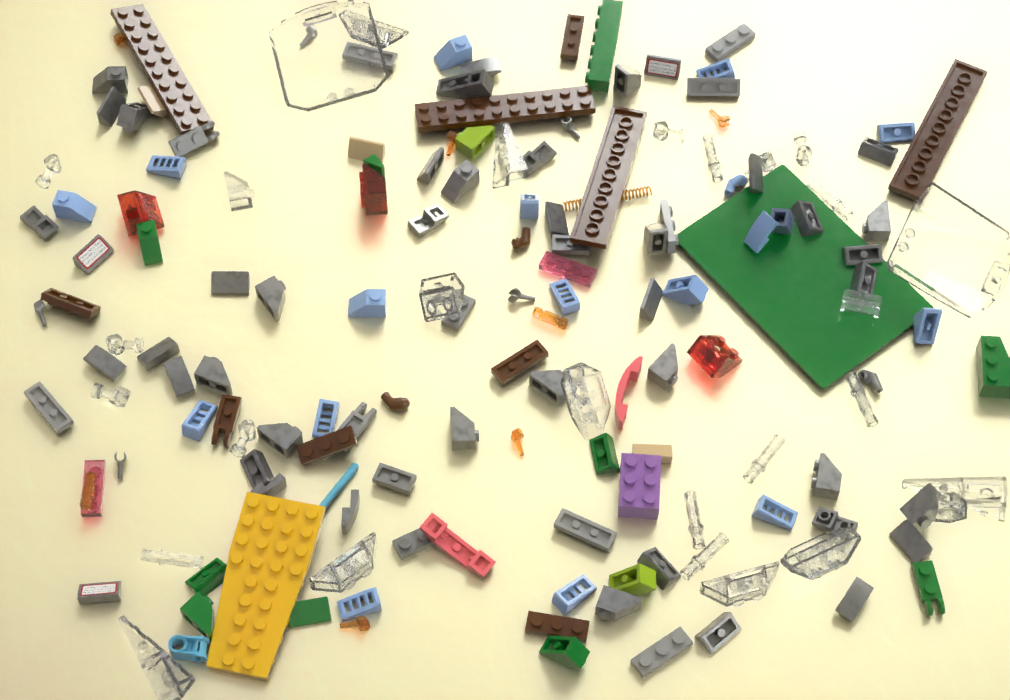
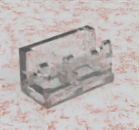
(861, 302)

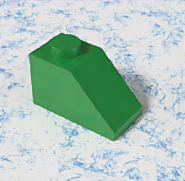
(149, 242)
(200, 614)
(565, 651)

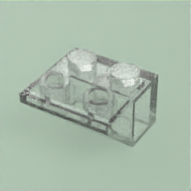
(441, 296)

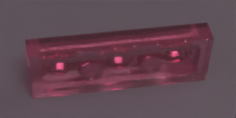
(568, 269)
(99, 468)

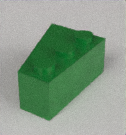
(993, 368)

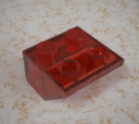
(373, 191)
(139, 208)
(714, 355)

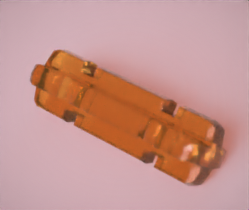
(550, 317)
(88, 490)

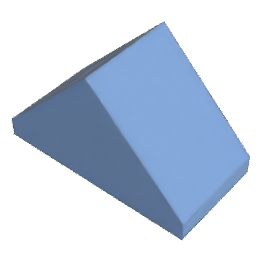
(529, 206)
(926, 325)

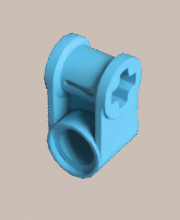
(190, 648)

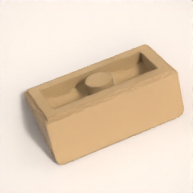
(152, 101)
(363, 148)
(654, 449)

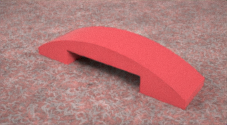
(630, 374)
(455, 547)

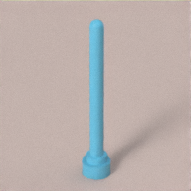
(339, 485)

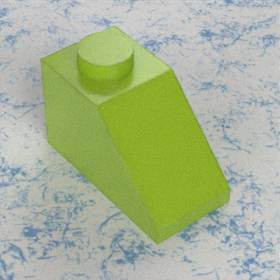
(474, 140)
(634, 580)

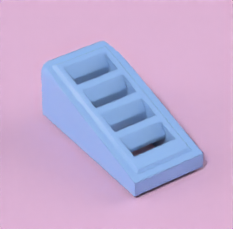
(718, 66)
(171, 171)
(569, 307)
(330, 405)
(194, 430)
(772, 518)
(564, 602)
(368, 609)

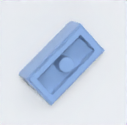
(896, 132)

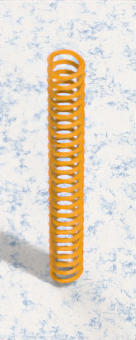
(625, 192)

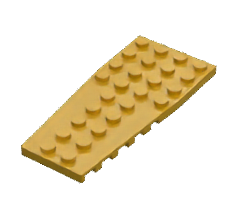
(262, 582)

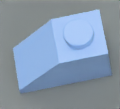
(454, 53)
(73, 207)
(686, 290)
(368, 304)

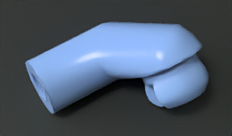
(733, 182)

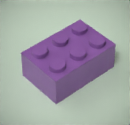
(639, 486)

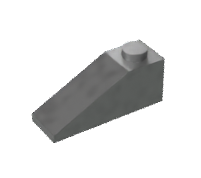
(466, 85)

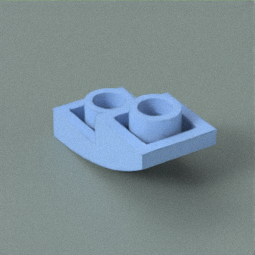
(759, 232)

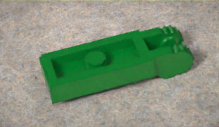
(928, 586)

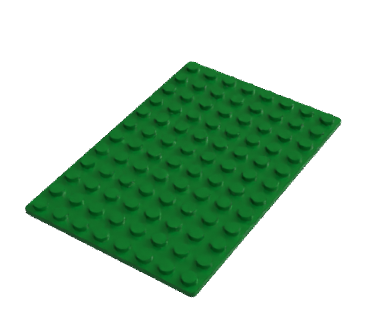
(799, 281)

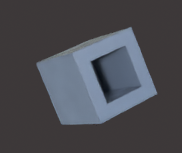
(784, 218)

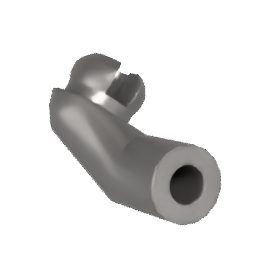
(870, 378)

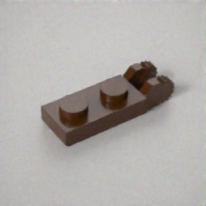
(226, 418)

